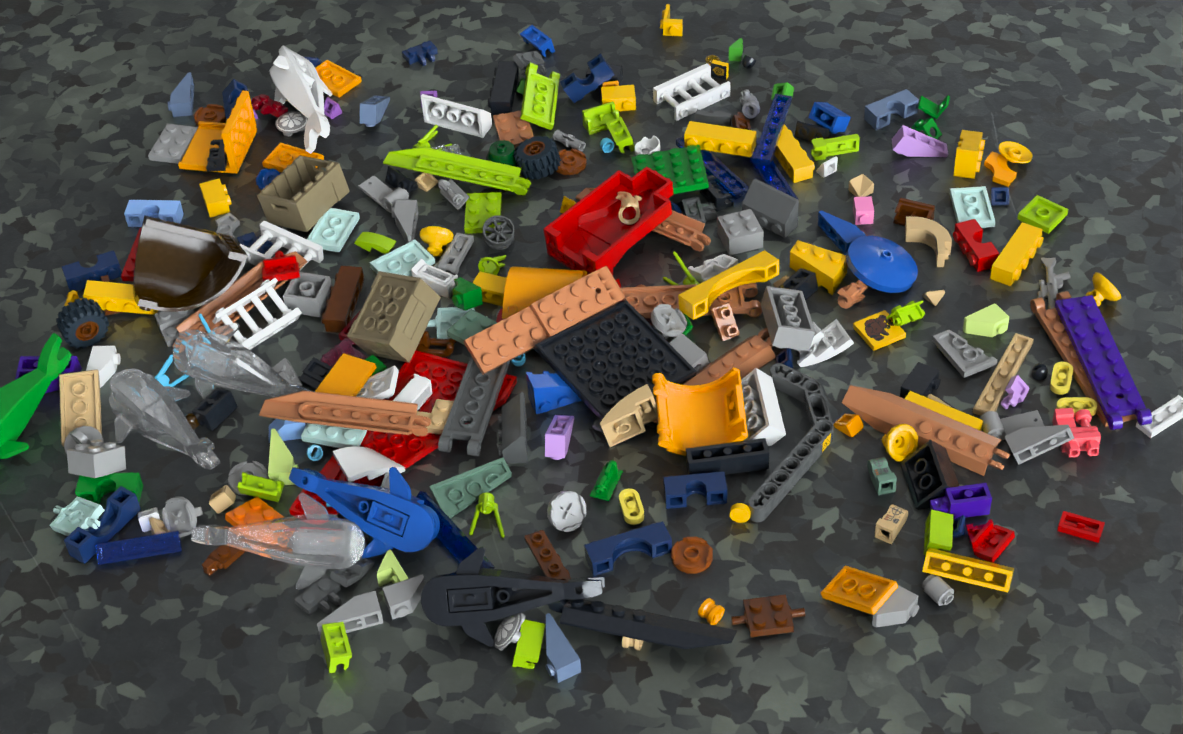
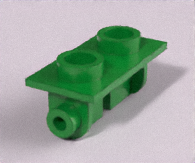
(607, 481)

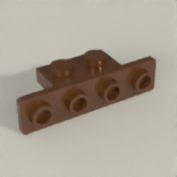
(546, 556)

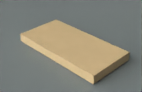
(79, 401)

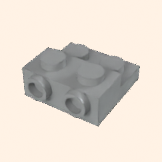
(168, 321)

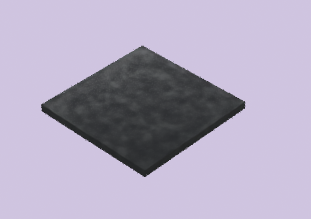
(612, 357)

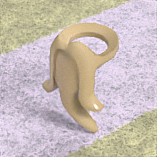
(626, 201)

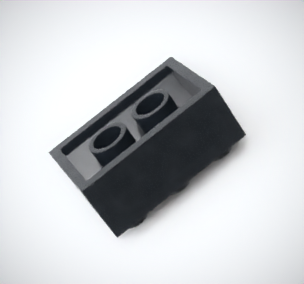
(928, 474)

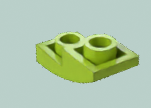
(371, 240)

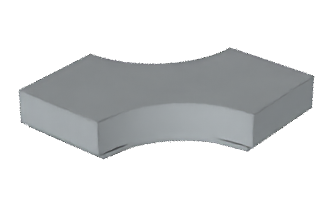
(227, 224)

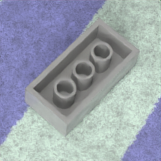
(787, 318)

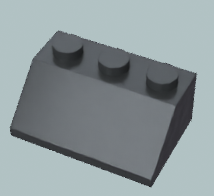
(772, 208)
(513, 430)

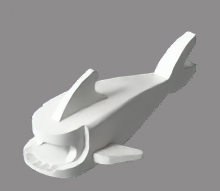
(301, 86)

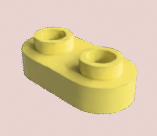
(1061, 378)
(1077, 404)
(632, 510)

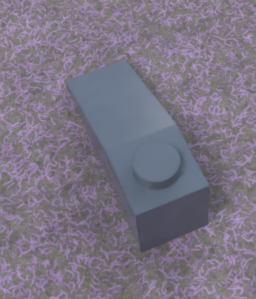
(182, 97)
(373, 110)
(561, 657)

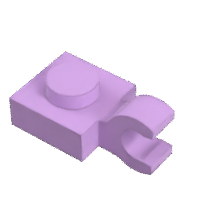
(1016, 392)

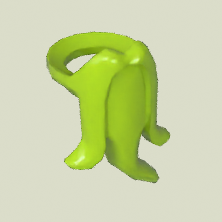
(493, 266)

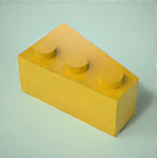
(969, 154)
(826, 264)

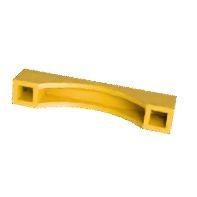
(755, 269)

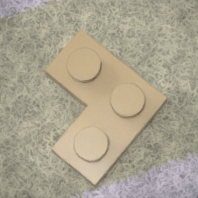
(438, 416)

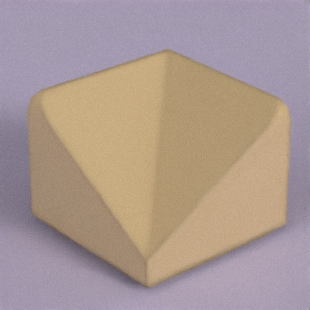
(861, 186)
(222, 499)

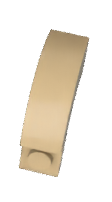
(930, 233)

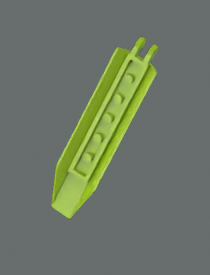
(460, 168)

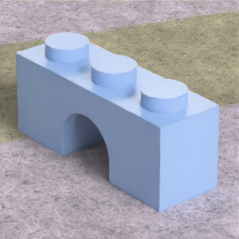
(163, 209)

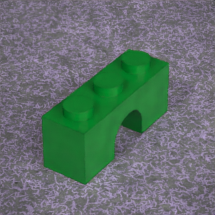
(95, 488)

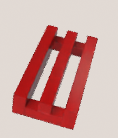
(1080, 529)

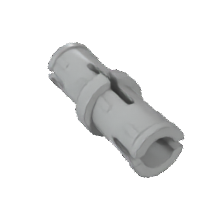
(569, 140)

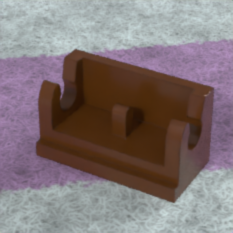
(911, 208)

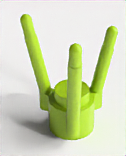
(424, 141)
(689, 280)
(486, 506)

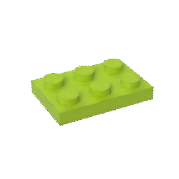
(480, 208)

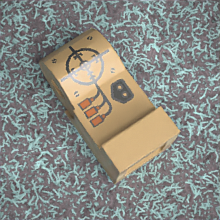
(892, 523)

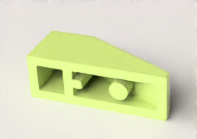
(280, 460)

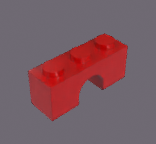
(969, 237)

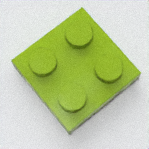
(1042, 214)

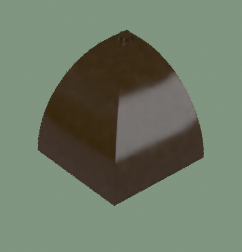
(183, 266)

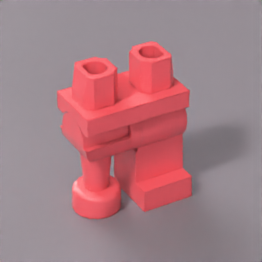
(1086, 437)

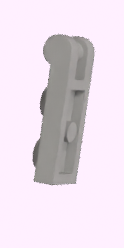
(456, 253)

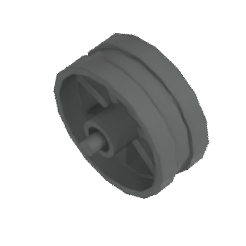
(498, 232)

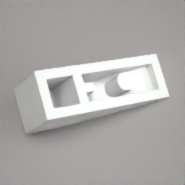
(105, 360)

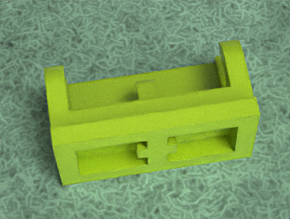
(596, 118)
(620, 134)
(260, 487)
(938, 531)
(529, 644)
(335, 645)

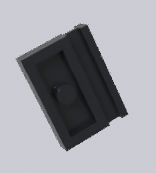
(314, 373)

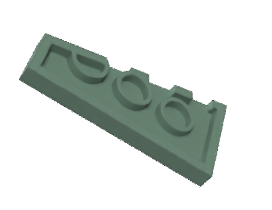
(464, 489)

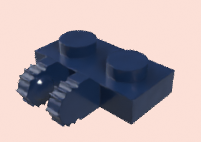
(420, 52)

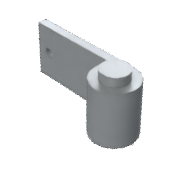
(382, 193)
(1001, 427)

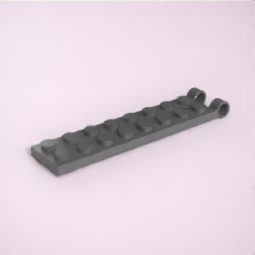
(473, 405)

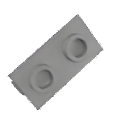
(453, 193)

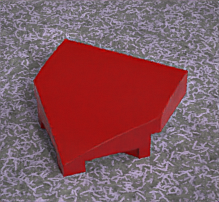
(280, 267)
(989, 540)

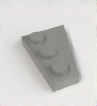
(962, 355)

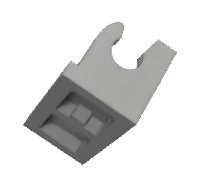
(690, 352)

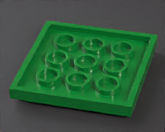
(680, 165)

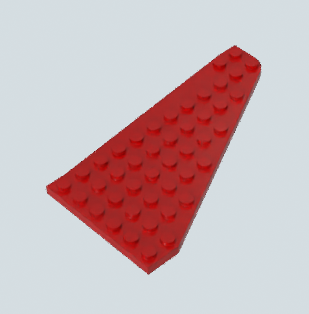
(408, 449)

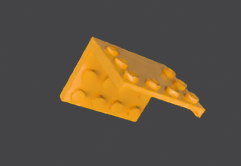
(236, 134)

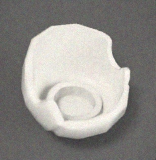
(647, 146)

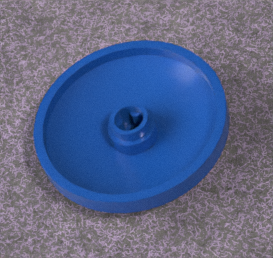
(881, 264)

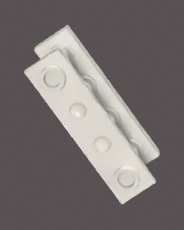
(690, 80)
(285, 239)
(274, 325)

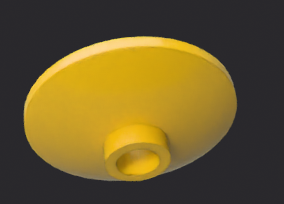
(1015, 152)

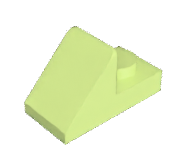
(390, 570)

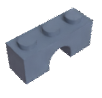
(901, 103)

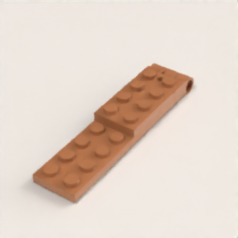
(544, 319)

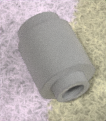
(938, 590)

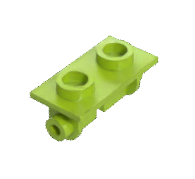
(902, 314)

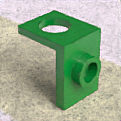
(931, 108)
(925, 125)

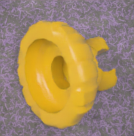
(436, 238)
(1103, 289)
(900, 441)

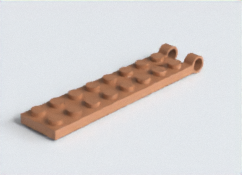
(647, 298)
(1056, 331)

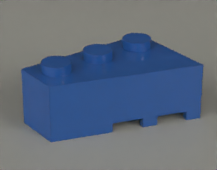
(549, 392)

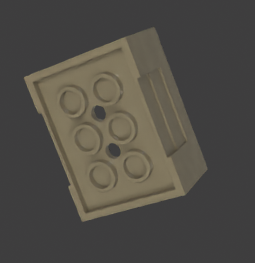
(303, 193)
(394, 316)

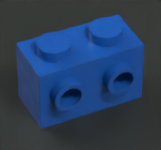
(829, 117)

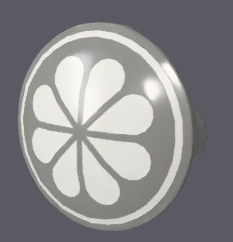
(291, 123)
(508, 631)

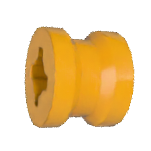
(711, 611)

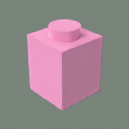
(863, 210)

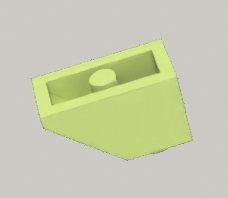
(986, 322)

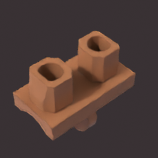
(851, 294)
(725, 322)

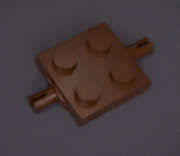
(768, 615)

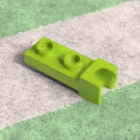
(834, 146)

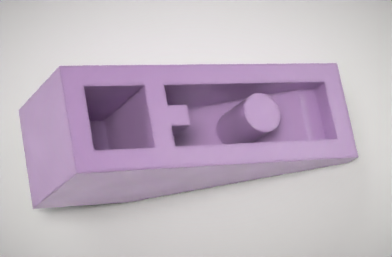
(916, 144)
(558, 436)

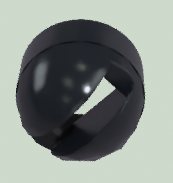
(748, 62)
(1039, 371)

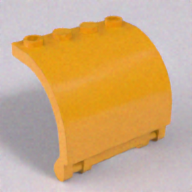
(530, 284)
(699, 413)

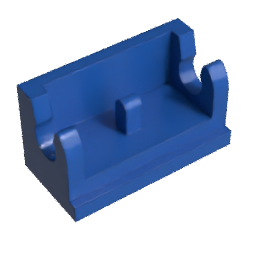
(538, 39)

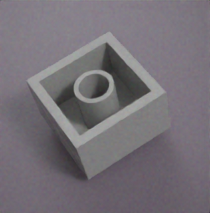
(740, 232)
(308, 294)
(96, 459)

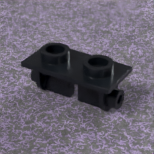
(808, 131)
(397, 180)

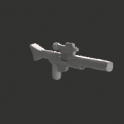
(1053, 281)

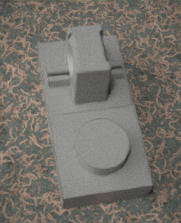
(286, 371)

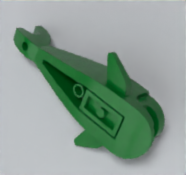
(24, 394)

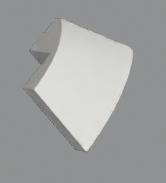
(712, 267)
(825, 344)
(362, 461)

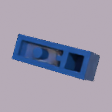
(839, 230)

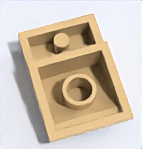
(629, 416)

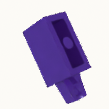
(964, 500)

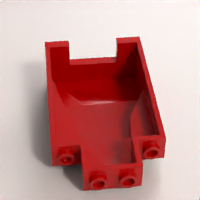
(591, 231)

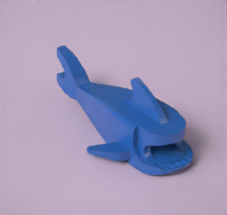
(386, 514)

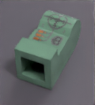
(881, 474)

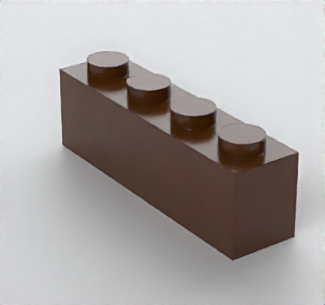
(343, 298)

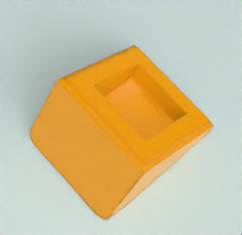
(849, 424)

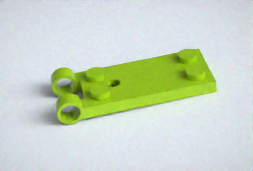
(540, 97)

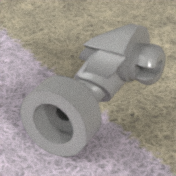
(750, 104)

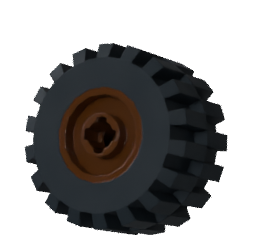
(537, 157)
(82, 323)

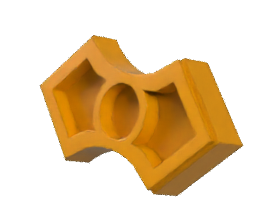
(998, 165)

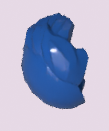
(265, 177)

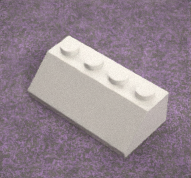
(456, 116)
(762, 408)

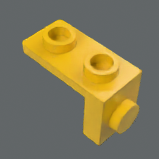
(670, 27)

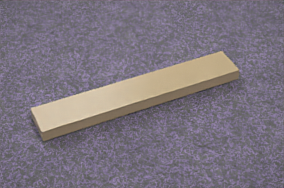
(1005, 370)

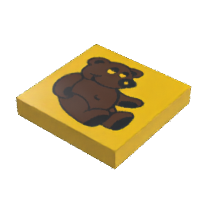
(878, 330)

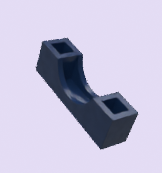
(119, 511)
(649, 539)

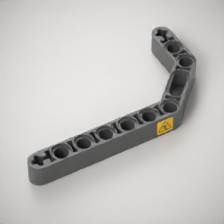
(805, 452)

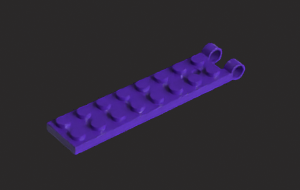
(1102, 361)

